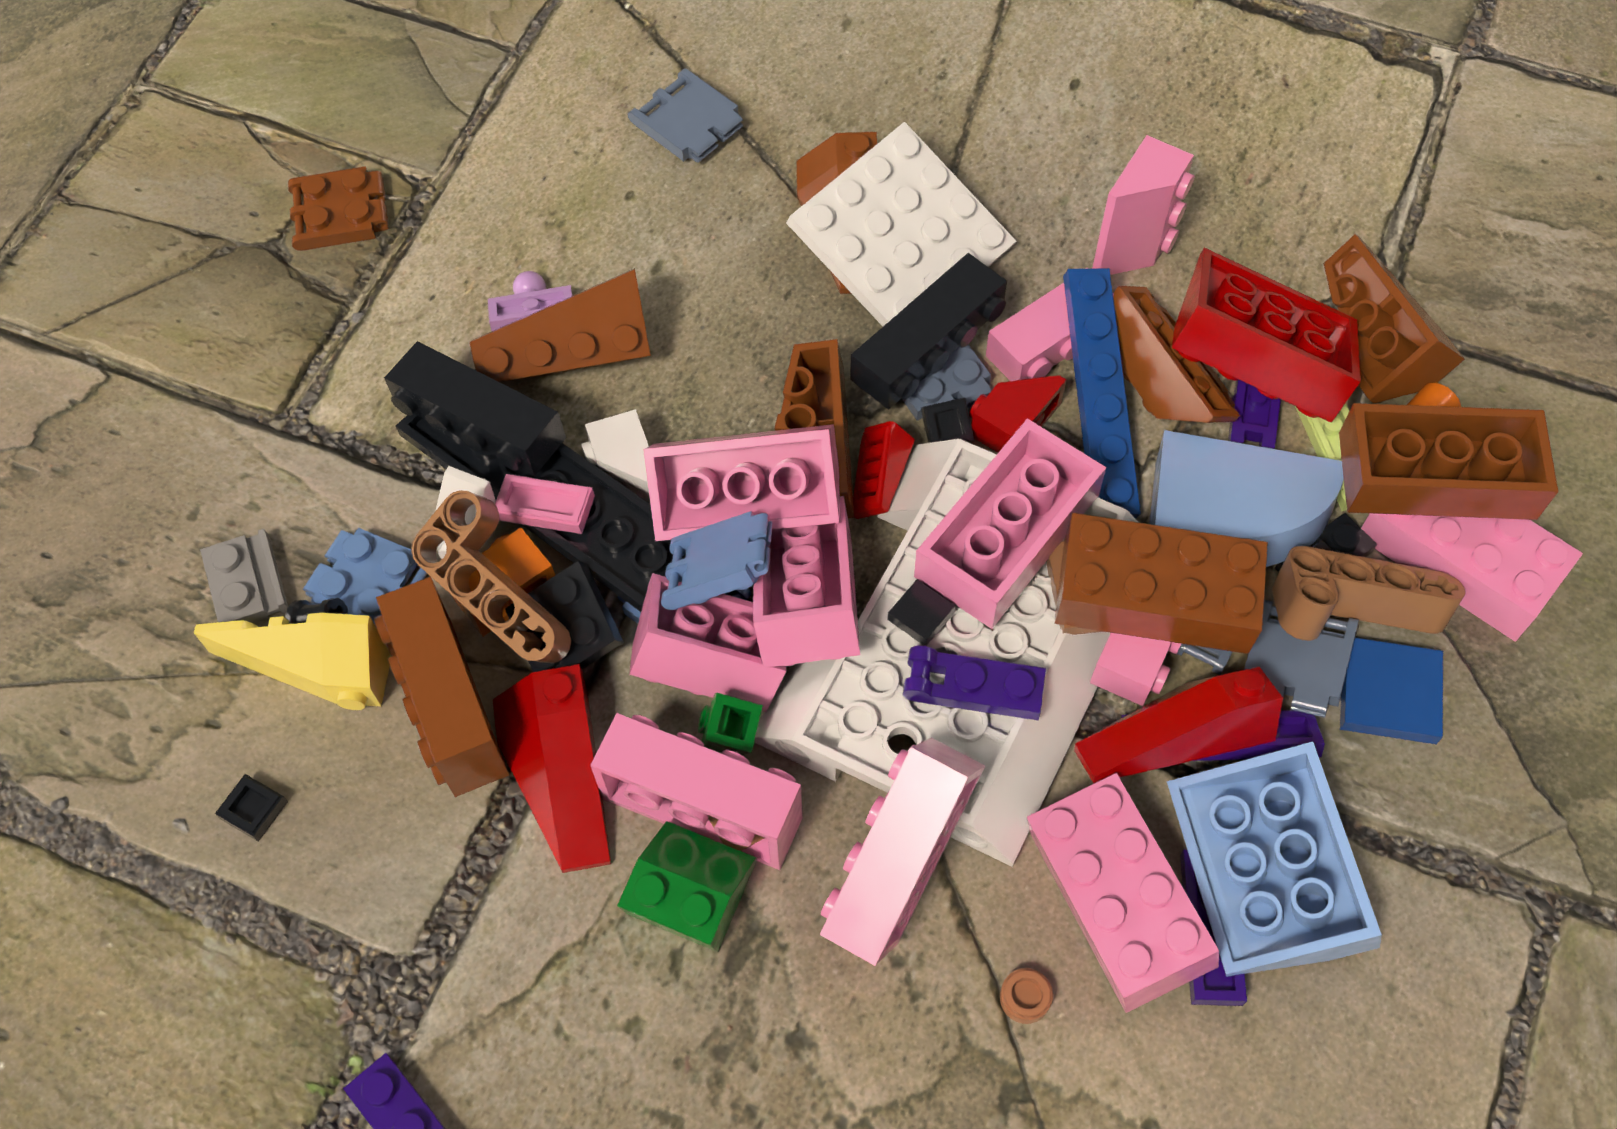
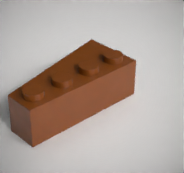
(578, 332)
(817, 397)

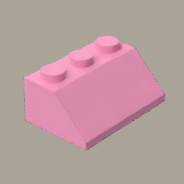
(1144, 208)
(702, 647)

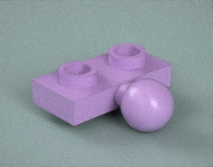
(528, 297)

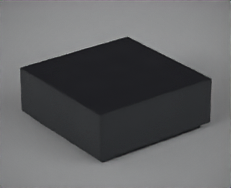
(947, 421)
(921, 612)
(251, 807)

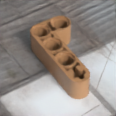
(1329, 583)
(495, 586)

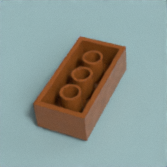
(1447, 461)
(1162, 583)
(438, 688)

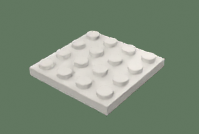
(897, 224)

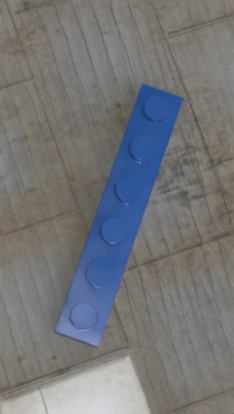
(1101, 383)

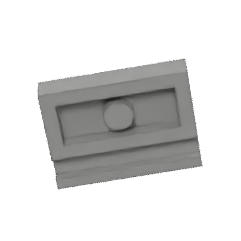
(244, 579)

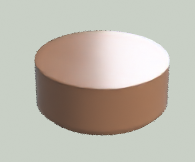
(1026, 996)

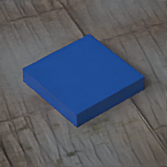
(1393, 691)

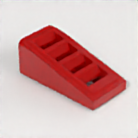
(880, 467)

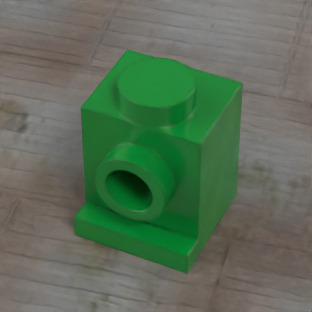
(729, 724)

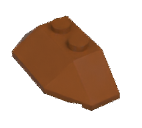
(1163, 378)

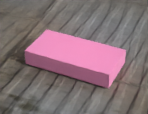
(544, 503)

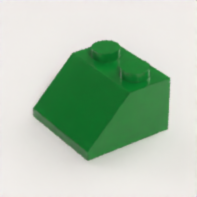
(687, 885)

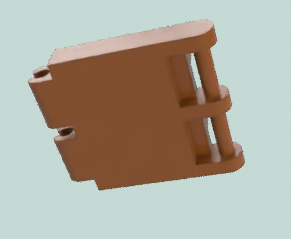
(337, 207)

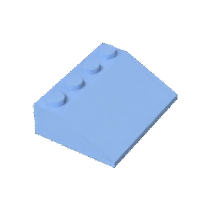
(1274, 863)

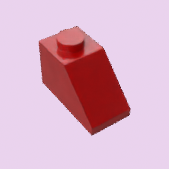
(1010, 404)

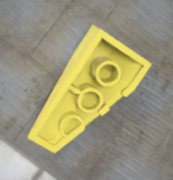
(326, 656)

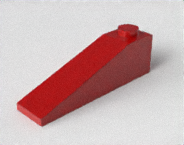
(1186, 725)
(550, 749)

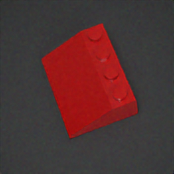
(1268, 336)

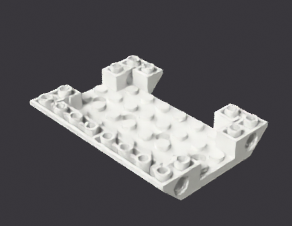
(848, 708)

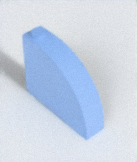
(1244, 491)

